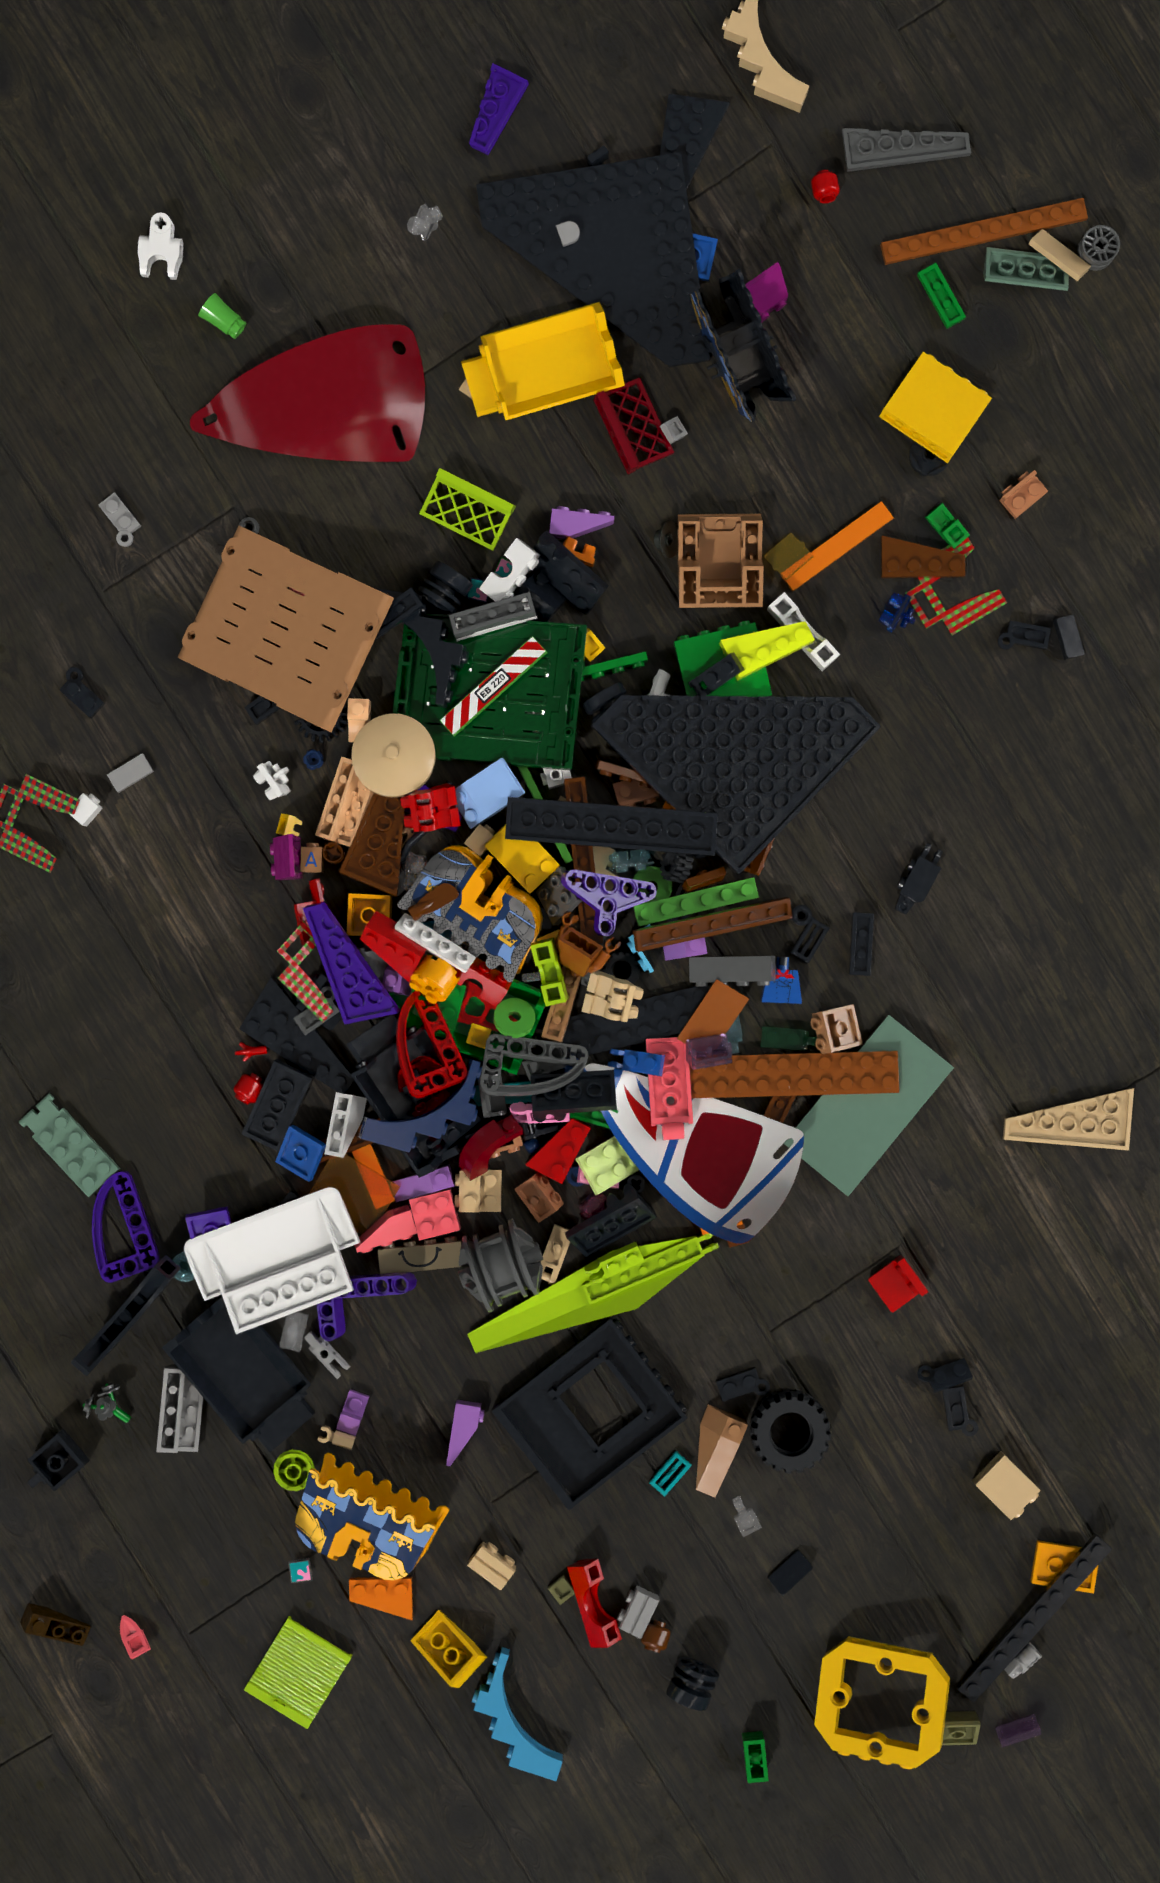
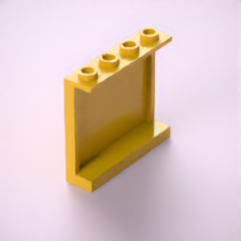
(935, 407)

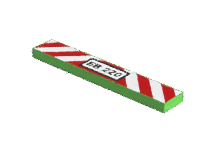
(493, 686)

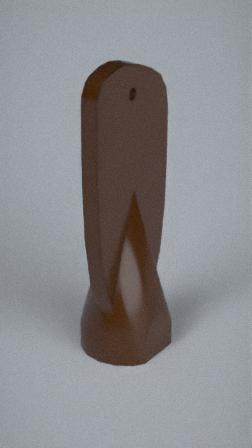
(434, 900)

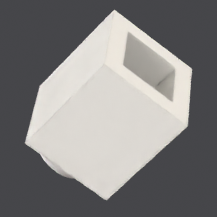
(87, 809)

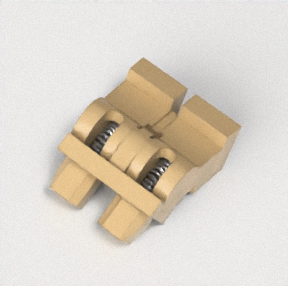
(611, 997)

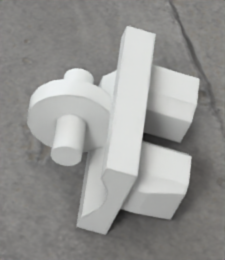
(275, 777)

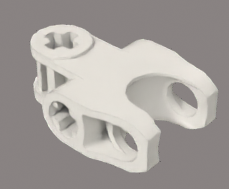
(160, 246)

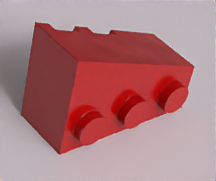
(392, 946)
(560, 1151)

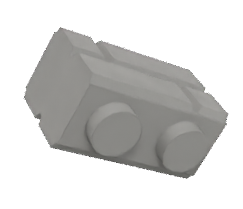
(638, 1611)

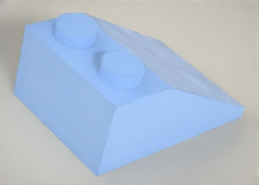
(487, 793)

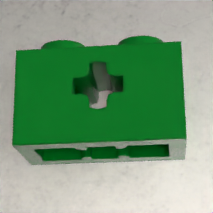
(755, 1756)

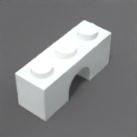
(523, 560)

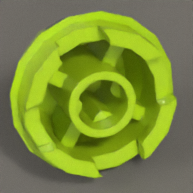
(292, 1469)

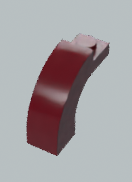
(484, 1143)

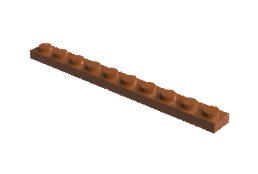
(984, 231)

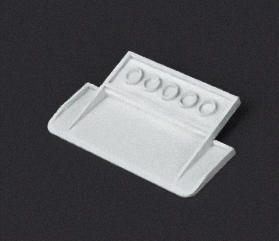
(276, 1259)

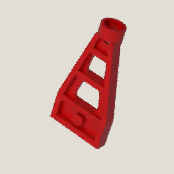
(474, 990)

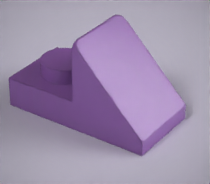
(352, 1412)

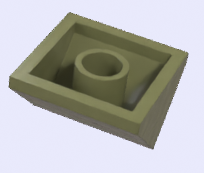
(961, 1728)

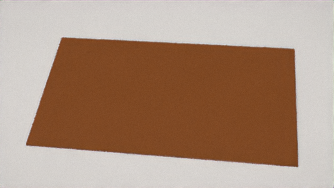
(714, 1013)

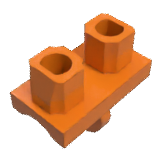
(586, 556)

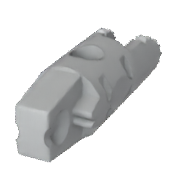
(317, 1346)

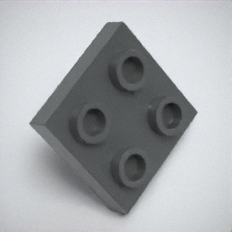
(556, 898)

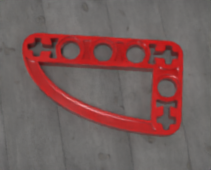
(439, 1046)

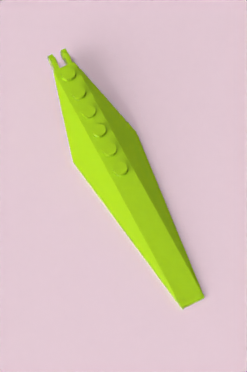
(578, 1301)

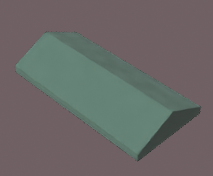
(1023, 269)

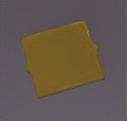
(788, 556)

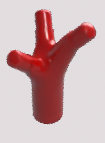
(250, 1051)

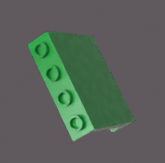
(704, 651)

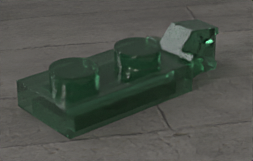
(786, 1038)

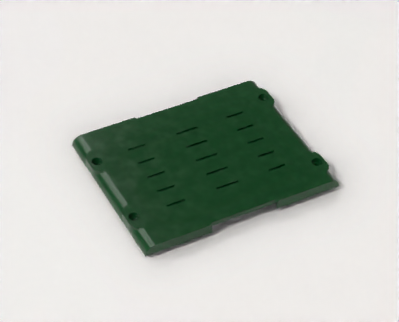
(558, 705)

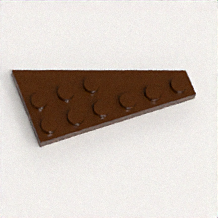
(377, 845)

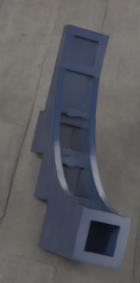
(401, 1133)

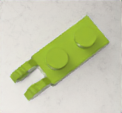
(614, 1263)

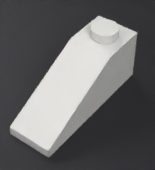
(344, 1123)

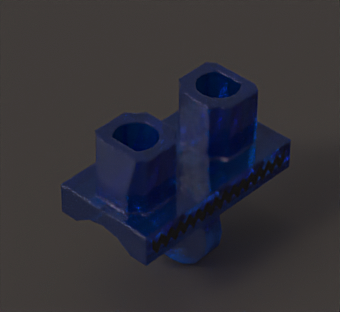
(900, 603)

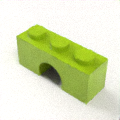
(550, 970)

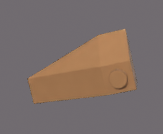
(718, 1444)

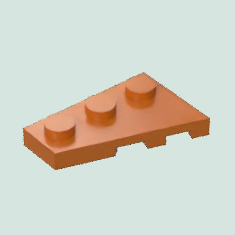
(383, 1595)

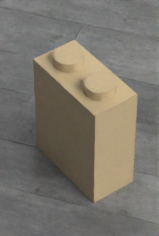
(1006, 1486)

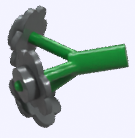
(106, 1407)

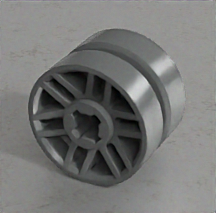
(1099, 247)

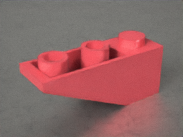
(390, 1227)

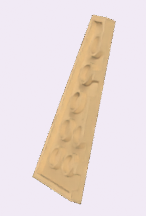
(1089, 1122)

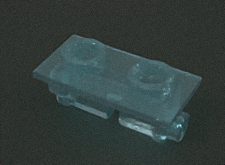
(621, 861)

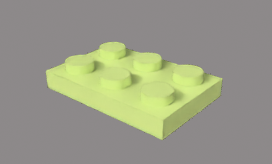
(606, 1165)

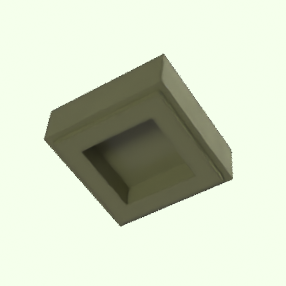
(561, 1589)

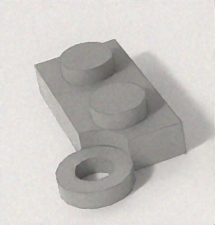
(120, 517)

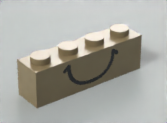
(420, 1257)

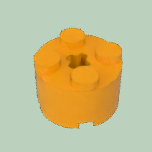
(434, 979)

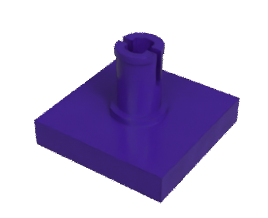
(207, 1221)

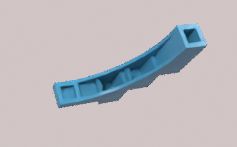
(526, 1752)

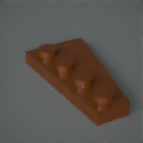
(914, 560)

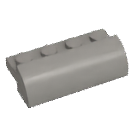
(178, 1413)

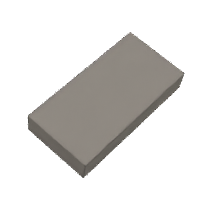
(130, 773)

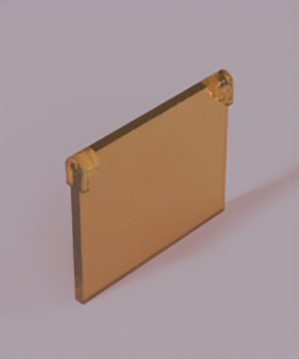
(361, 1188)

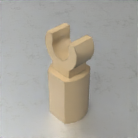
(337, 1438)

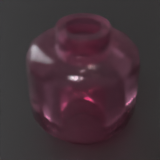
(592, 1205)

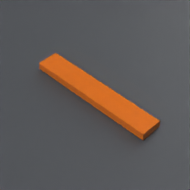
(841, 544)

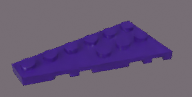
(352, 980)

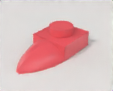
(133, 1637)

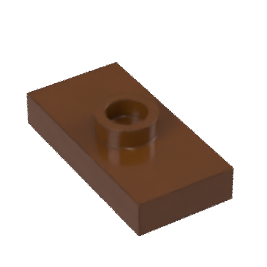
(704, 879)

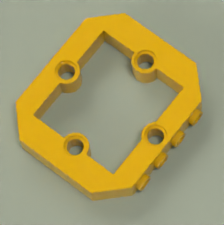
(860, 1744)

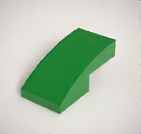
(947, 526)

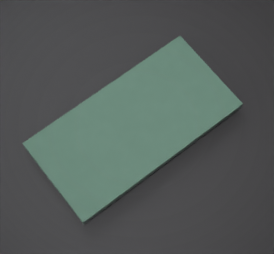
(854, 1130)

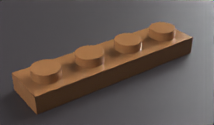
(560, 1013)

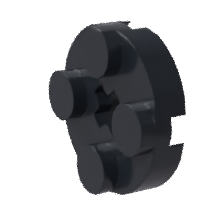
(924, 465)

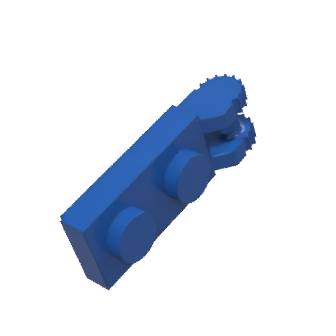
(639, 1062)

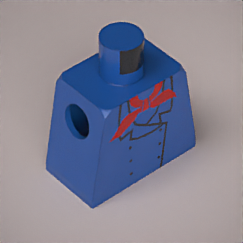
(785, 988)

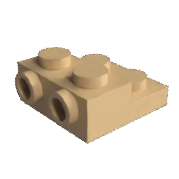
(479, 1194)

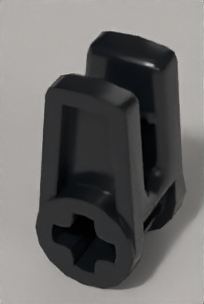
(536, 1132)

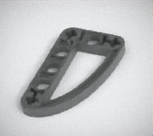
(525, 1053)

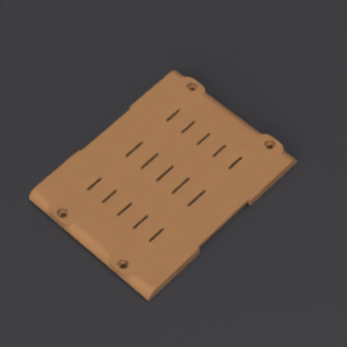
(323, 589)

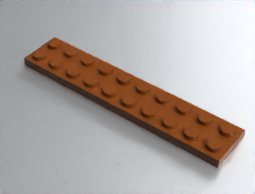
(799, 1075)

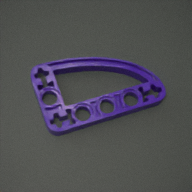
(128, 1211)

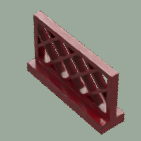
(617, 433)

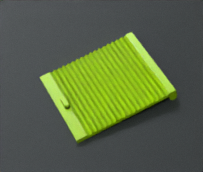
(297, 1673)

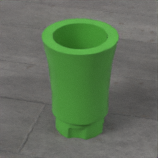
(222, 316)

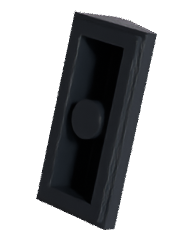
(1068, 637)
(790, 1572)

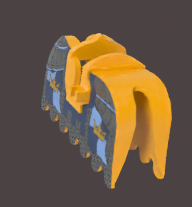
(495, 925)

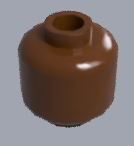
(656, 1636)

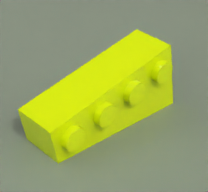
(767, 646)

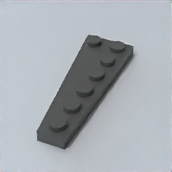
(890, 148)

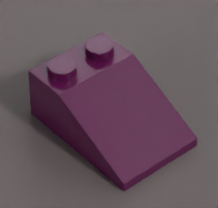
(768, 291)
(286, 857)

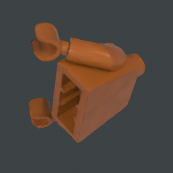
(580, 952)

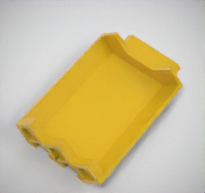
(543, 363)

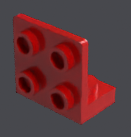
(897, 1283)

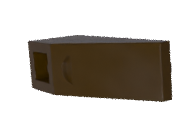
(53, 1625)

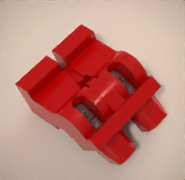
(431, 808)

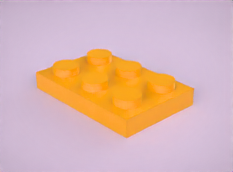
(1051, 1559)

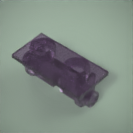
(1018, 1730)

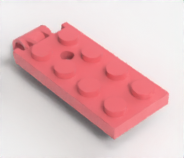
(673, 1083)

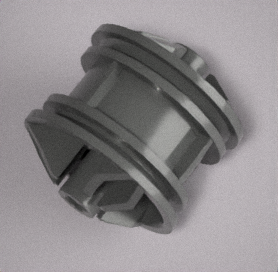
(500, 1265)

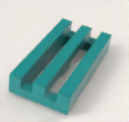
(681, 1460)

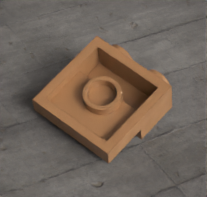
(836, 1029)

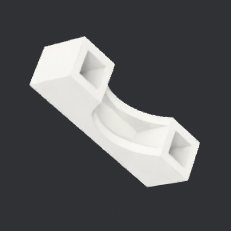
(787, 613)

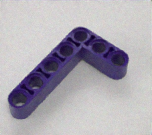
(375, 1288)

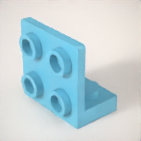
(643, 962)

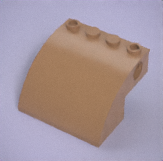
(720, 560)

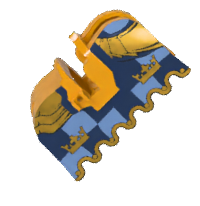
(350, 1507)

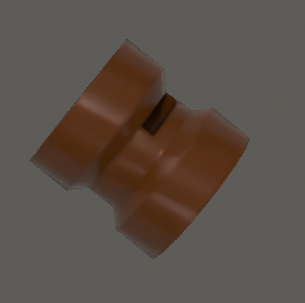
(333, 852)

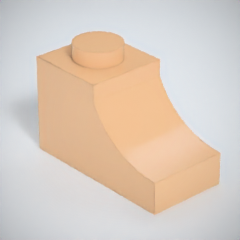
(358, 715)

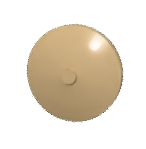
(393, 755)

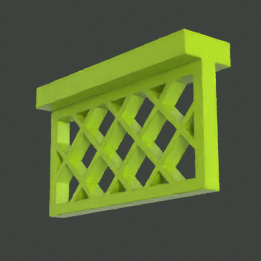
(470, 491)

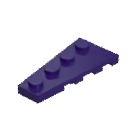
(500, 100)

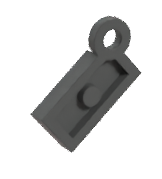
(308, 1021)

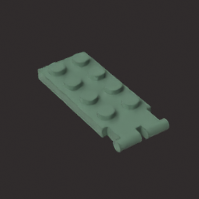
(69, 1145)

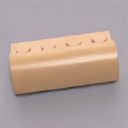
(344, 806)

